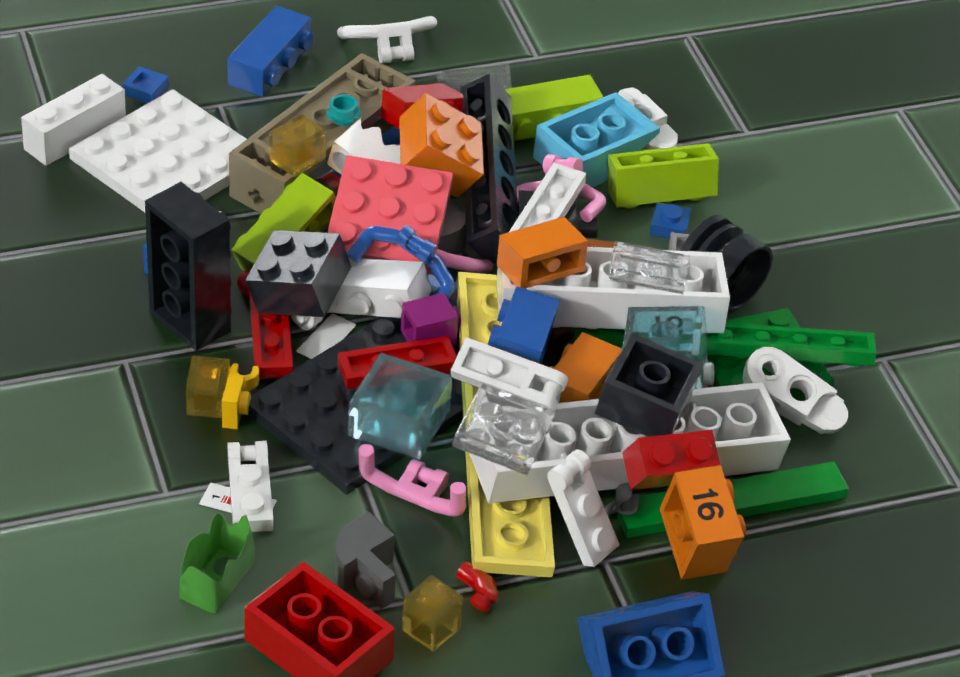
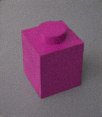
(430, 318)

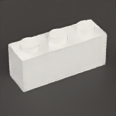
(72, 118)
(381, 287)

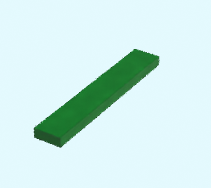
(753, 496)

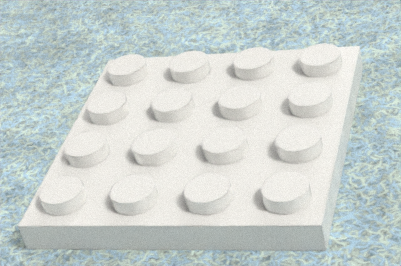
(159, 148)

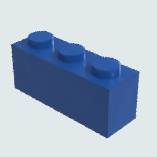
(269, 51)

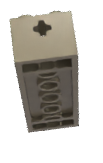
(258, 180)

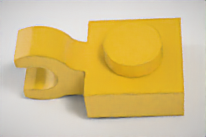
(235, 397)

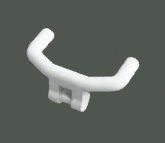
(384, 31)

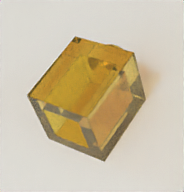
(297, 145)
(206, 386)
(432, 613)

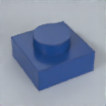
(145, 85)
(669, 219)

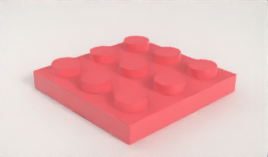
(389, 197)

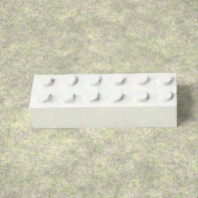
(596, 302)

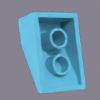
(594, 132)

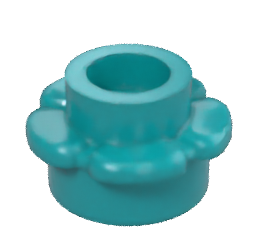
(343, 110)

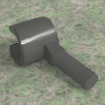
(625, 502)

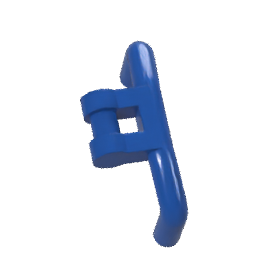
(413, 244)

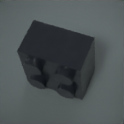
(298, 273)
(648, 387)

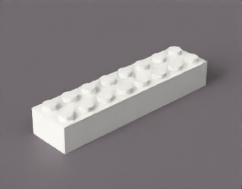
(742, 421)

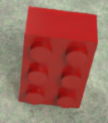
(317, 628)

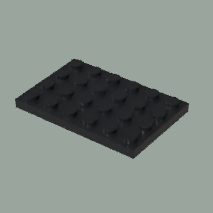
(312, 409)

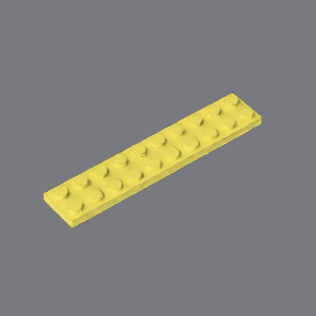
(507, 534)

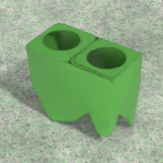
(207, 588)

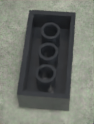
(188, 265)

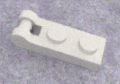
(508, 372)
(250, 485)
(582, 508)

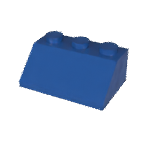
(654, 639)

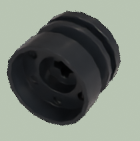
(744, 257)

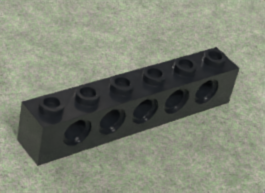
(493, 197)

